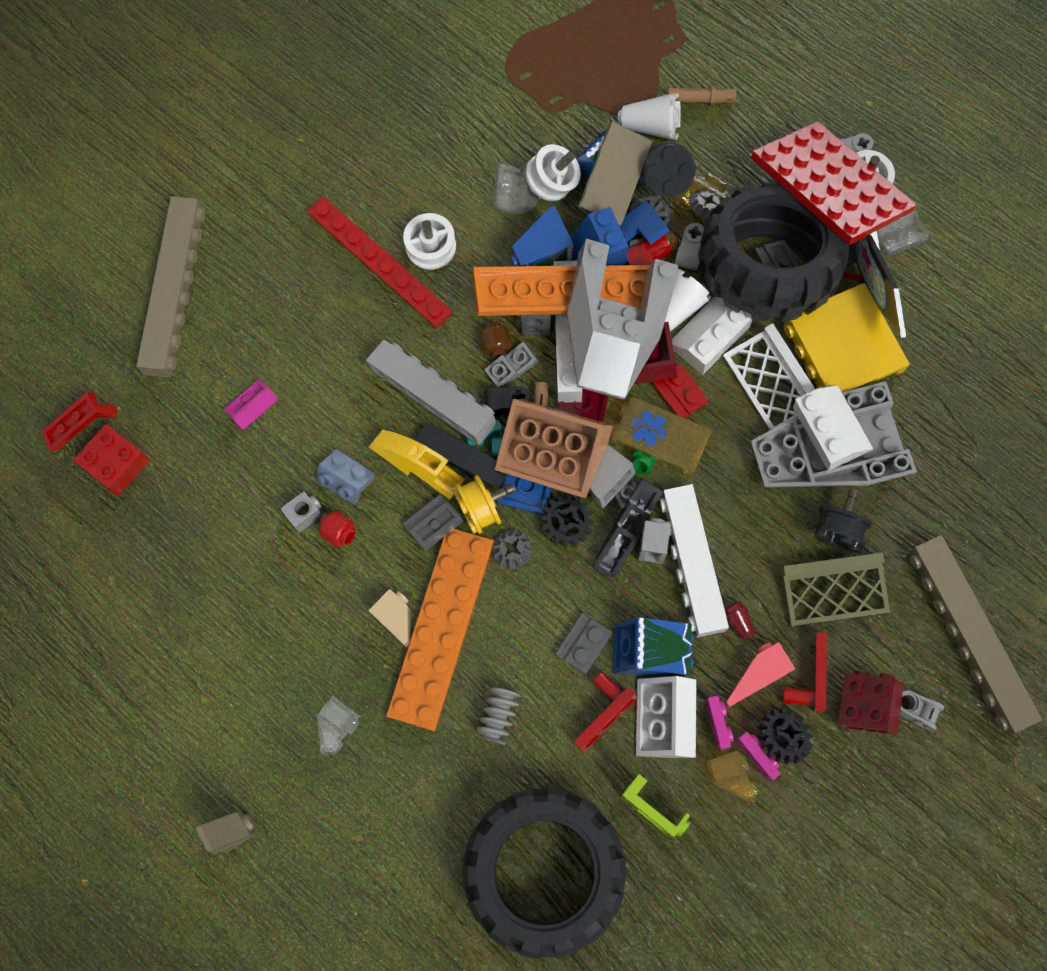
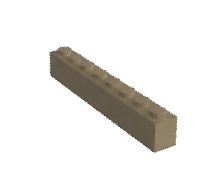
(170, 287)
(974, 636)

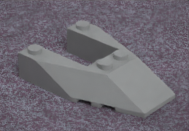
(611, 337)

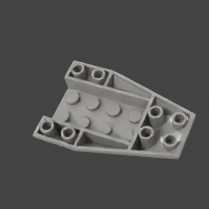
(790, 459)

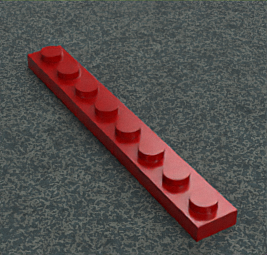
(380, 262)

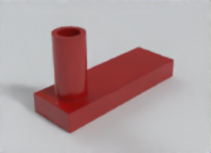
(75, 419)
(818, 696)
(620, 703)

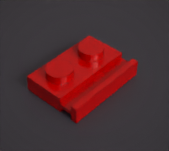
(681, 393)

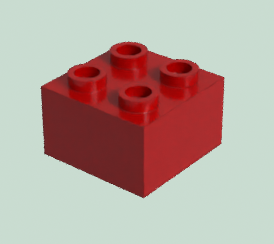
(111, 459)

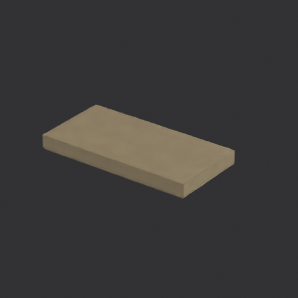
(615, 171)

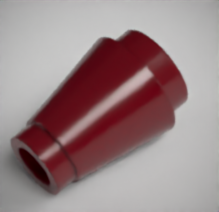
(739, 619)

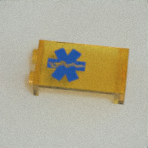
(661, 435)

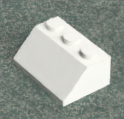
(710, 334)
(831, 426)
(666, 717)

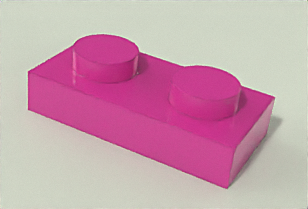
(717, 712)
(765, 764)

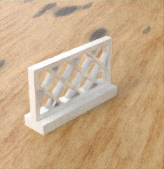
(787, 363)

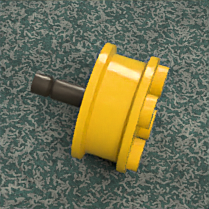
(479, 504)

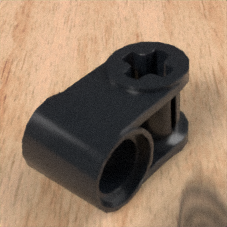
(501, 399)

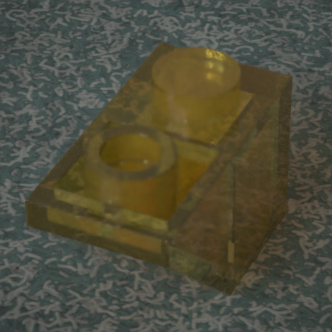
(730, 776)

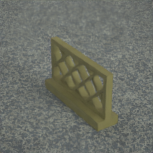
(830, 567)

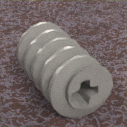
(498, 715)

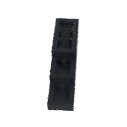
(462, 456)
(626, 528)

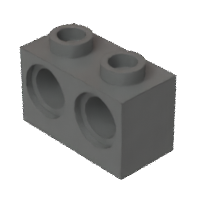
(535, 324)

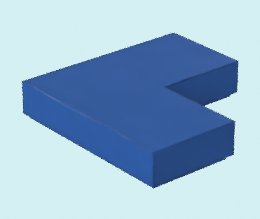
(643, 220)

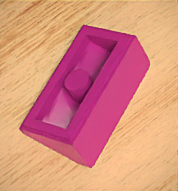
(251, 404)

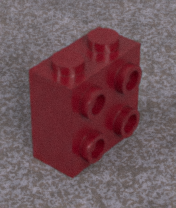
(871, 702)

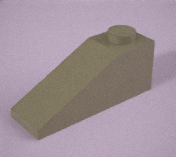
(226, 832)

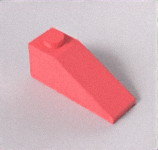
(763, 670)

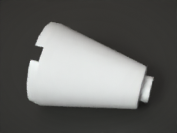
(653, 116)
(685, 300)

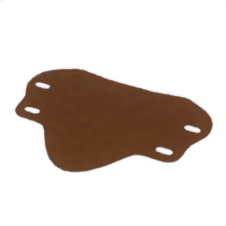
(597, 55)

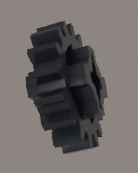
(575, 525)
(785, 736)

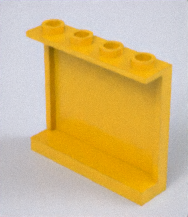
(846, 342)

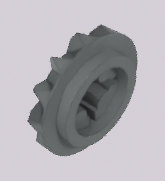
(698, 200)
(513, 559)

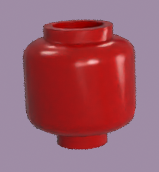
(337, 529)

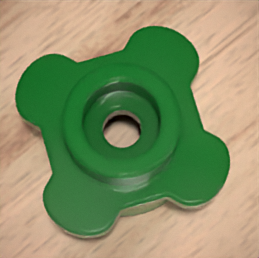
(642, 463)

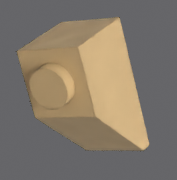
(394, 615)

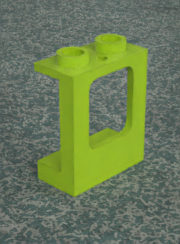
(631, 797)

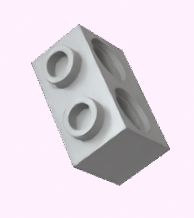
(654, 541)

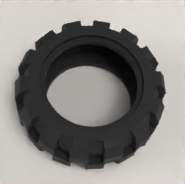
(762, 288)
(491, 910)

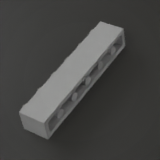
(432, 392)

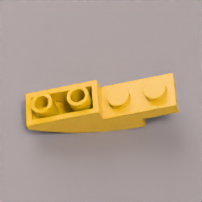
(417, 458)

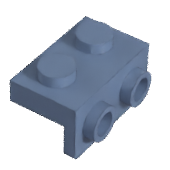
(344, 476)

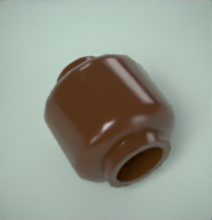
(495, 340)

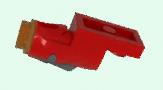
(643, 253)

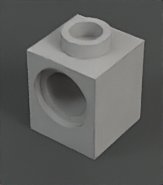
(291, 510)

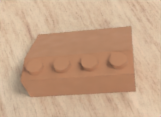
(552, 447)

